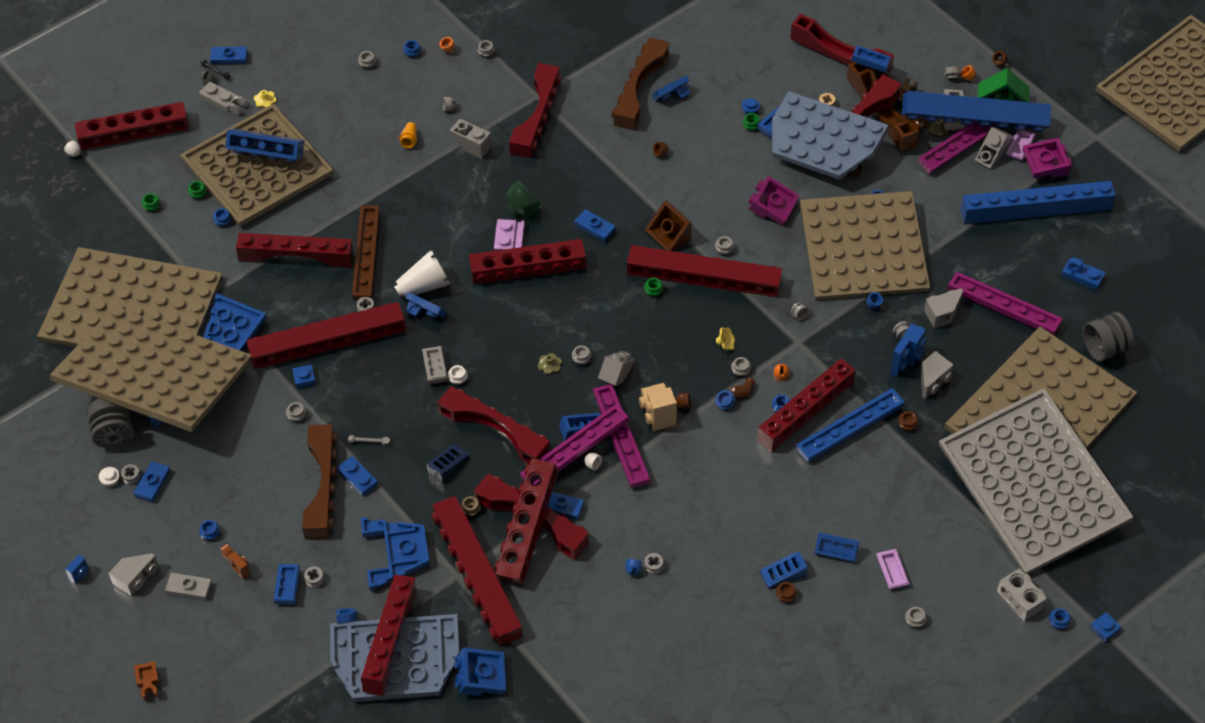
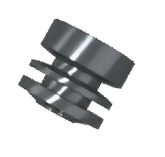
(1108, 336)
(109, 424)

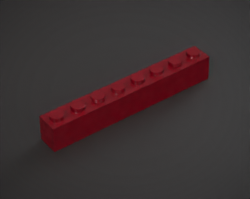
(704, 271)
(326, 335)
(477, 571)

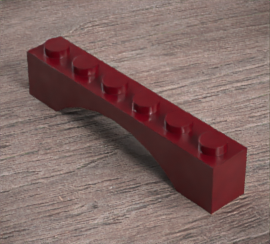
(811, 34)
(881, 96)
(525, 137)
(331, 251)
(462, 408)
(498, 496)
(380, 657)

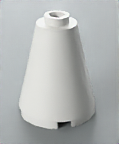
(422, 277)

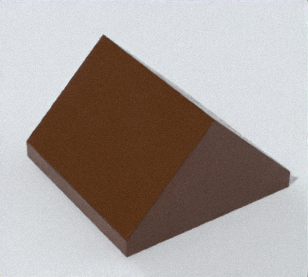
(669, 227)

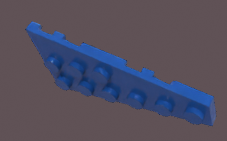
(233, 323)

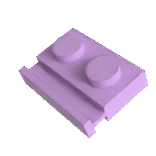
(508, 234)

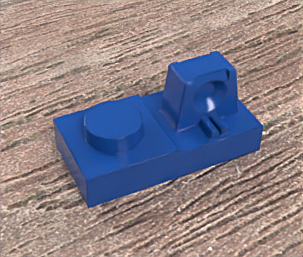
(679, 87)
(1083, 273)
(417, 304)

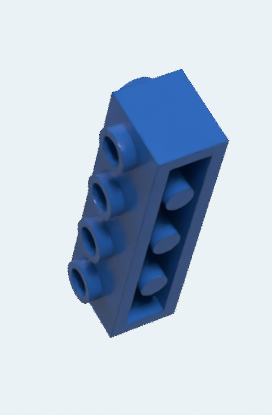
(265, 144)

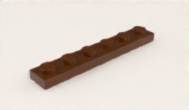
(365, 252)

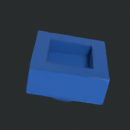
(303, 376)
(77, 569)
(1105, 627)

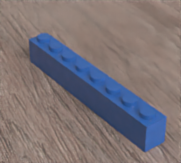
(976, 110)
(1037, 202)

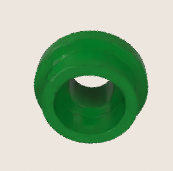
(751, 121)
(197, 189)
(151, 202)
(653, 287)

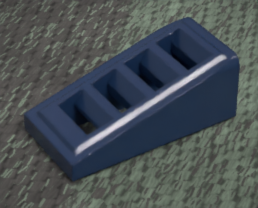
(443, 474)

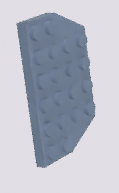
(823, 136)
(419, 663)

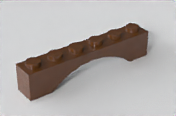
(652, 58)
(901, 129)
(317, 514)

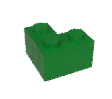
(1004, 86)

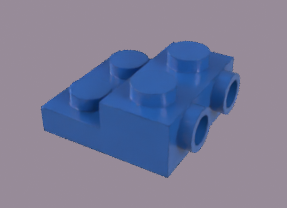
(908, 349)
(480, 672)

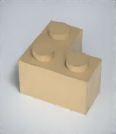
(659, 406)

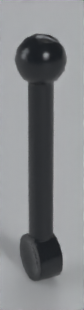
(226, 75)

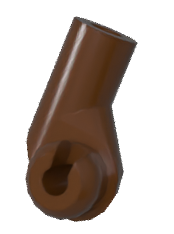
(743, 391)

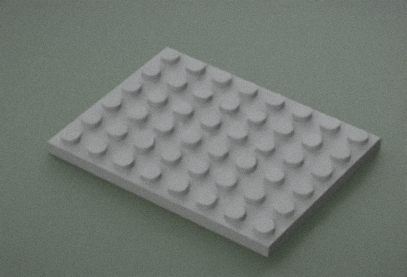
(1035, 481)

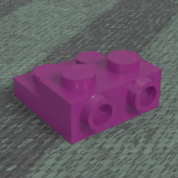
(1047, 158)
(772, 200)

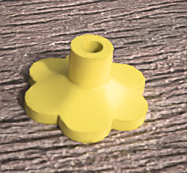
(265, 99)
(726, 339)

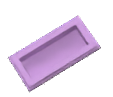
(1020, 139)
(892, 569)

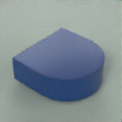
(346, 615)

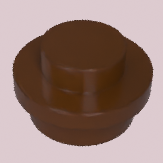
(908, 421)
(786, 592)

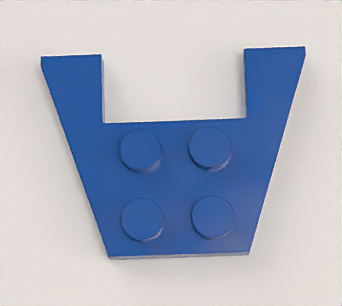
(404, 546)

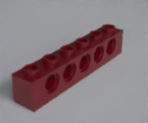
(131, 125)
(527, 261)
(806, 405)
(517, 571)

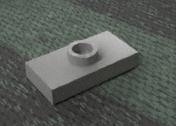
(434, 365)
(188, 586)

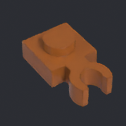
(238, 563)
(146, 678)

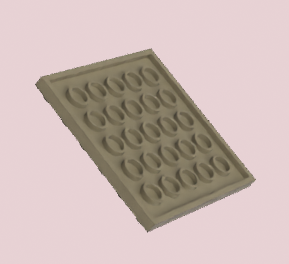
(255, 184)
(864, 245)

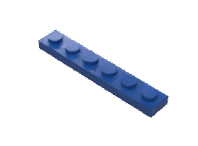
(850, 425)

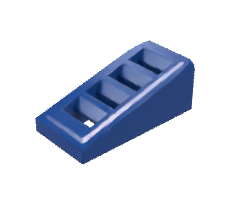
(568, 423)
(795, 573)

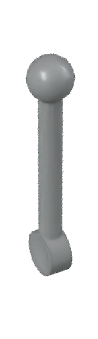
(385, 440)

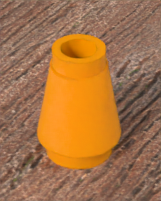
(409, 135)

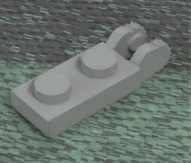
(223, 98)

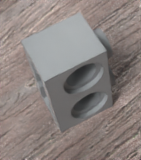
(1018, 596)

